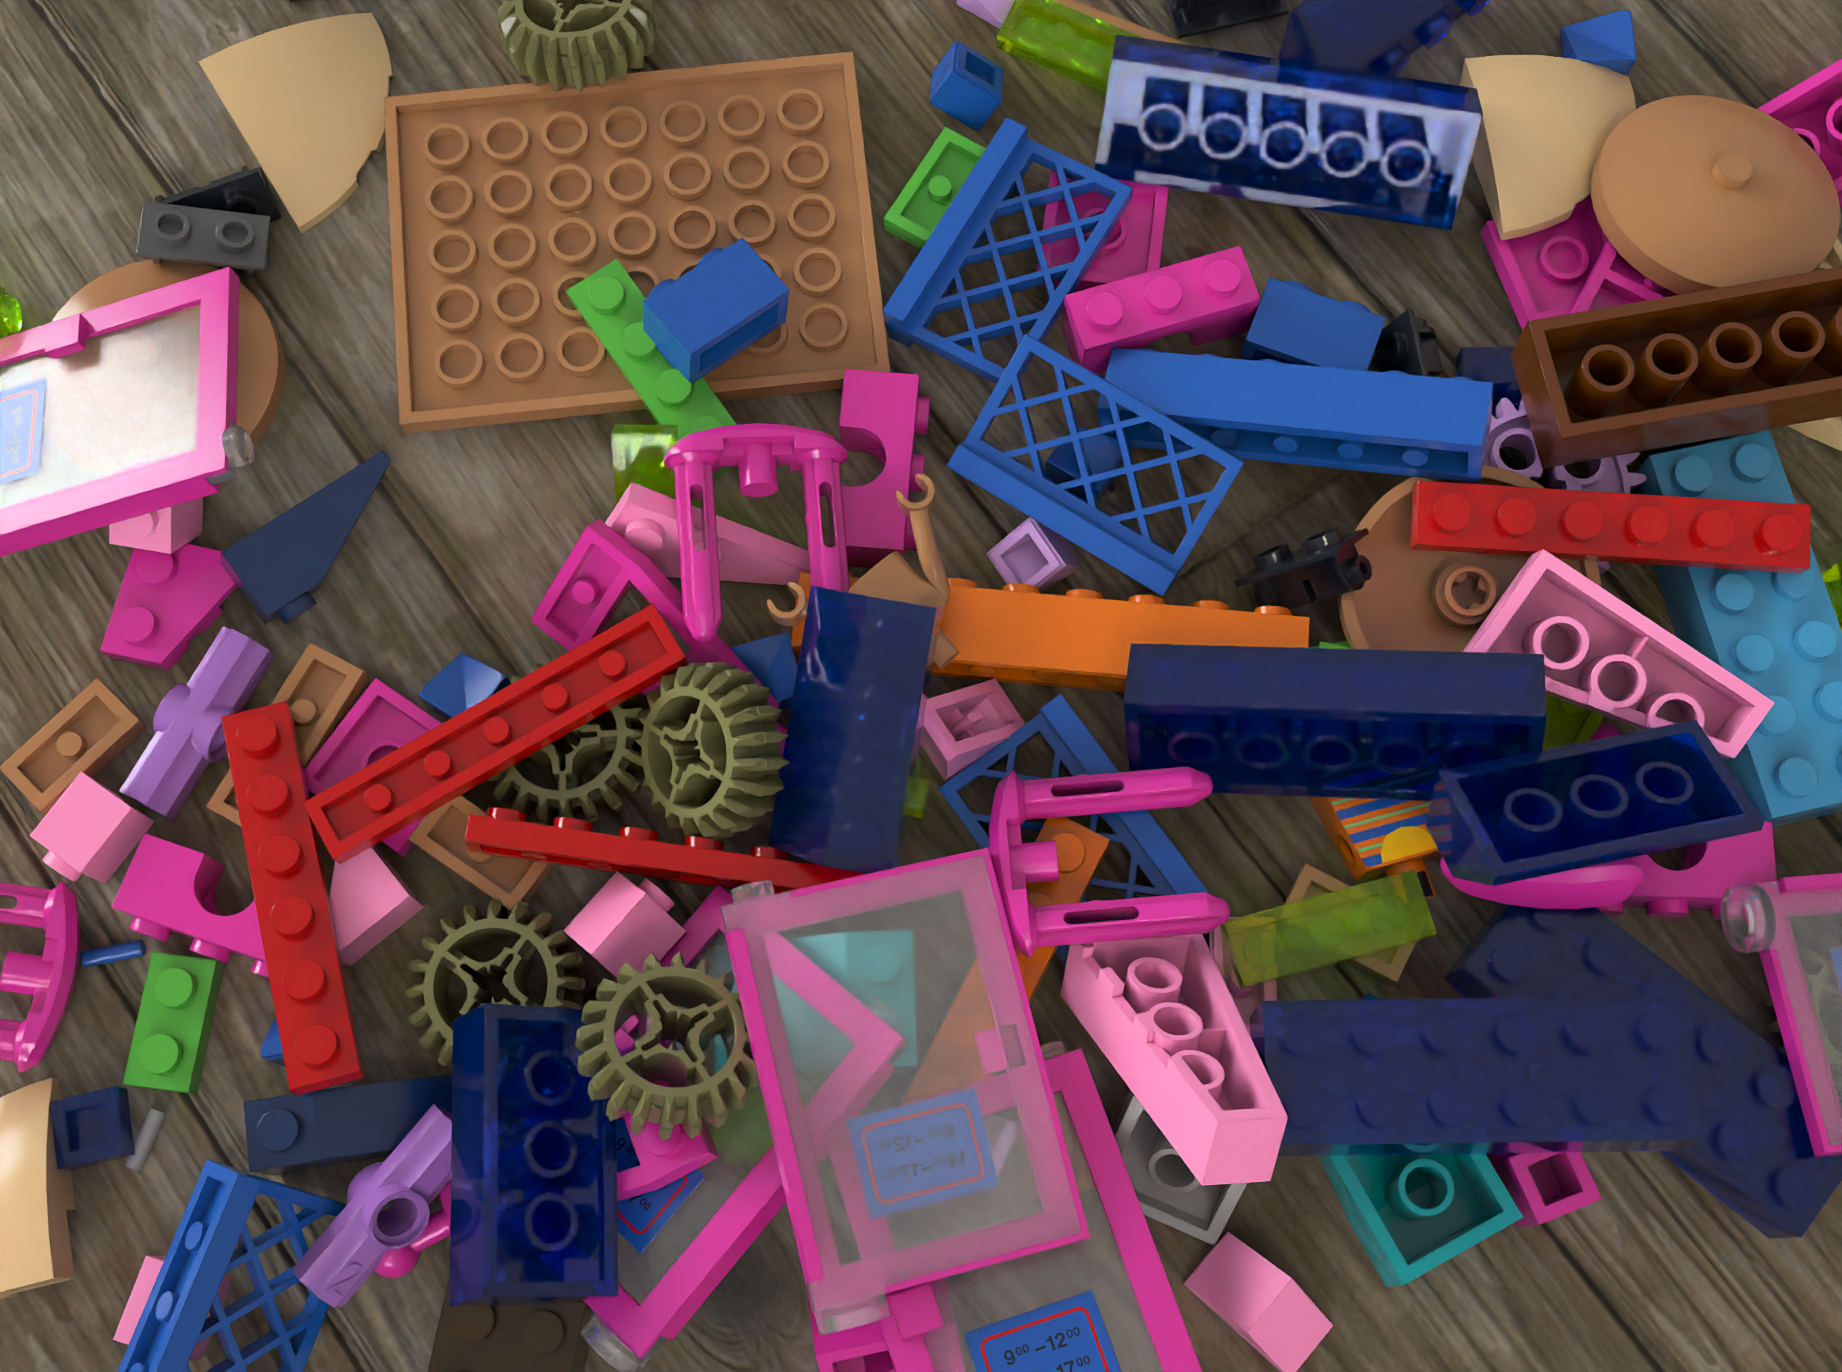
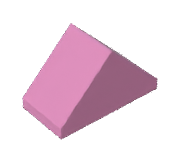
(967, 725)
(368, 903)
(1259, 1303)

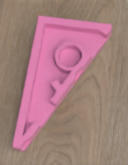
(745, 554)

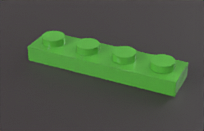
(614, 312)

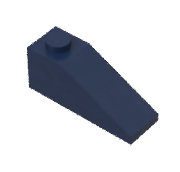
(293, 553)
(338, 1123)

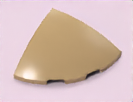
(308, 106)
(1541, 134)
(32, 1193)

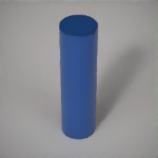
(113, 953)

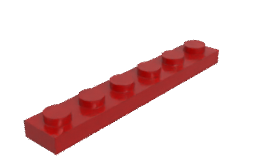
(1611, 526)
(494, 734)
(639, 853)
(292, 900)

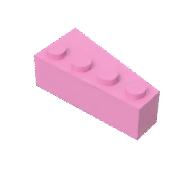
(1615, 657)
(1181, 1051)

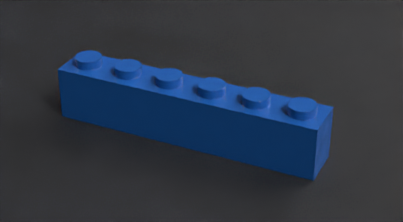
(1309, 413)

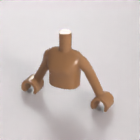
(894, 575)

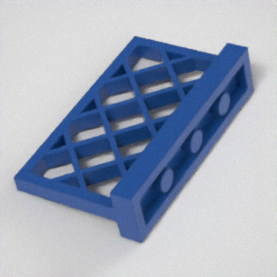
(964, 227)
(1067, 512)
(1080, 755)
(197, 1263)

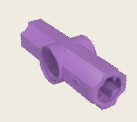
(190, 723)
(363, 1233)

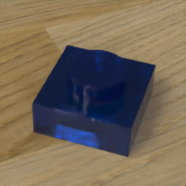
(1494, 366)
(92, 1128)

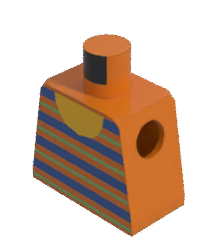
(1380, 836)

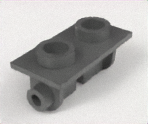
(204, 236)

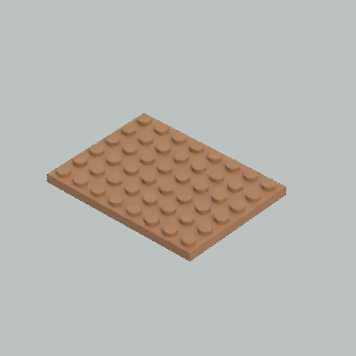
(533, 189)

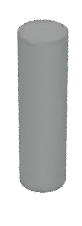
(146, 1139)

